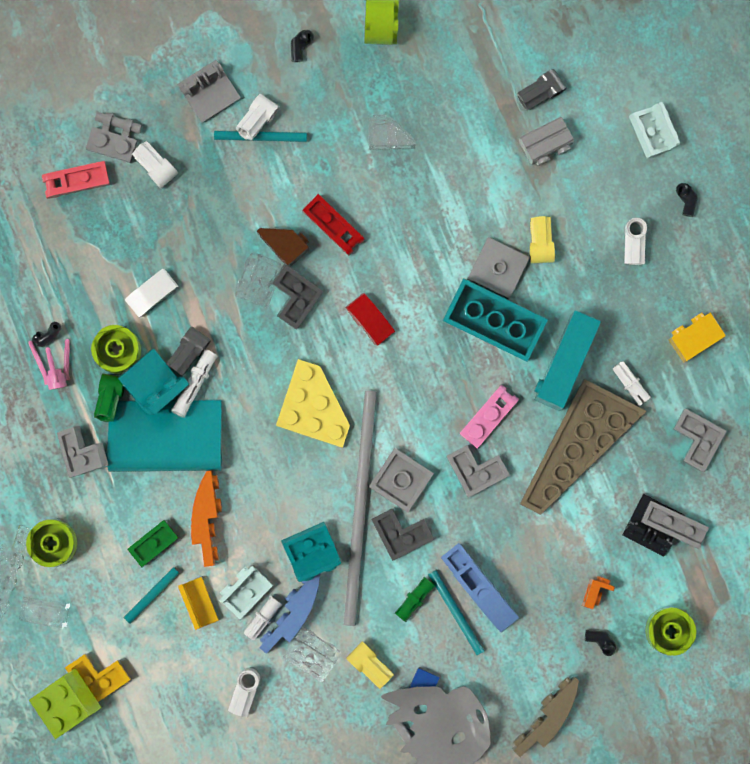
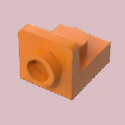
(592, 595)

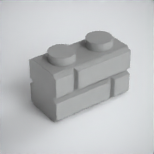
(546, 141)

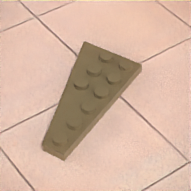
(586, 432)

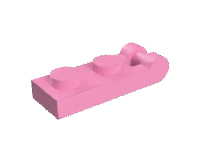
(488, 417)

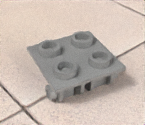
(209, 91)

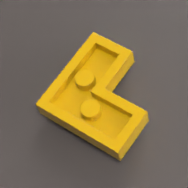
(100, 683)

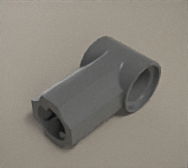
(546, 87)
(190, 347)

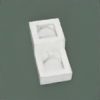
(151, 292)

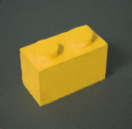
(696, 337)

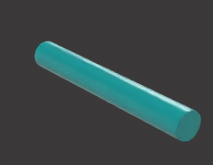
(151, 595)

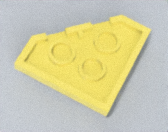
(312, 407)

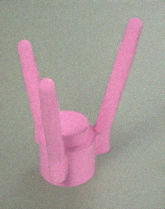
(55, 378)

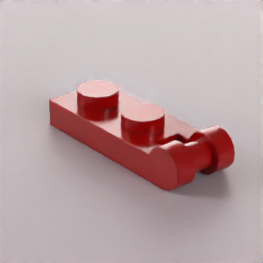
(332, 224)

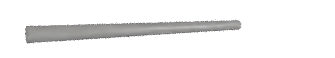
(359, 508)

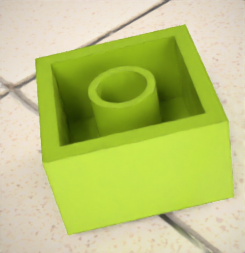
(65, 703)

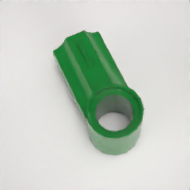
(109, 392)

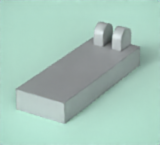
(674, 524)

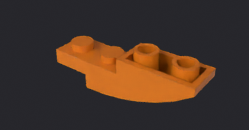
(204, 509)

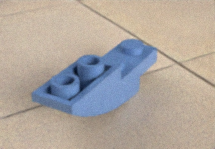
(480, 588)
(300, 605)

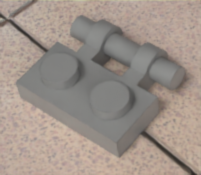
(111, 144)

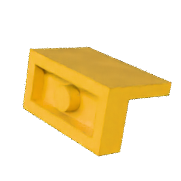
(198, 603)

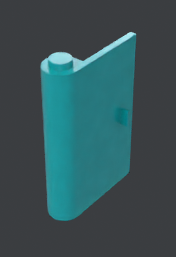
(165, 440)

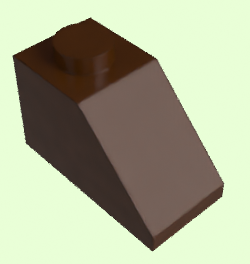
(285, 244)

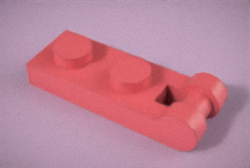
(76, 179)

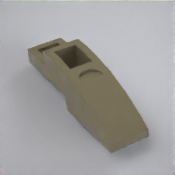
(556, 709)

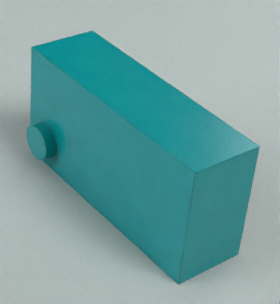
(495, 320)
(567, 361)

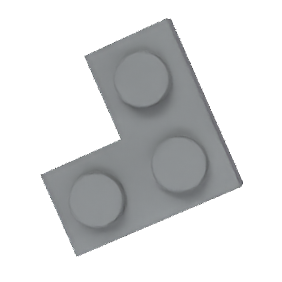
(705, 438)
(77, 456)
(475, 477)

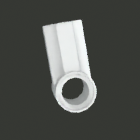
(260, 112)
(158, 168)
(635, 244)
(244, 694)

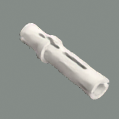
(195, 381)

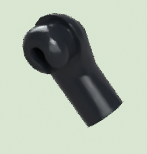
(298, 43)
(603, 640)

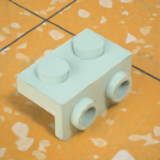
(654, 130)
(245, 591)

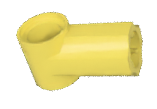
(541, 244)
(367, 662)

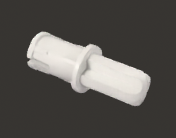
(631, 383)
(262, 618)

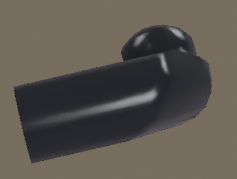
(689, 197)
(51, 335)

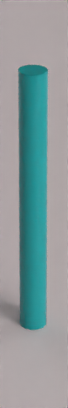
(262, 136)
(456, 612)

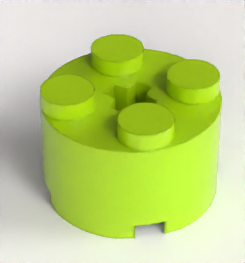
(381, 22)
(105, 342)
(44, 531)
(680, 640)

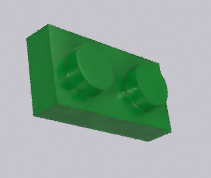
(153, 543)

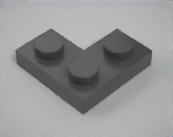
(301, 296)
(398, 540)

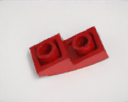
(370, 319)

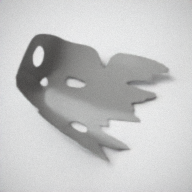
(442, 720)

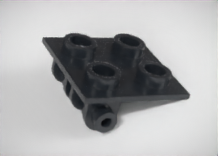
(645, 535)

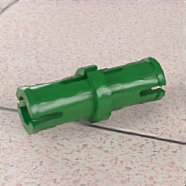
(414, 599)

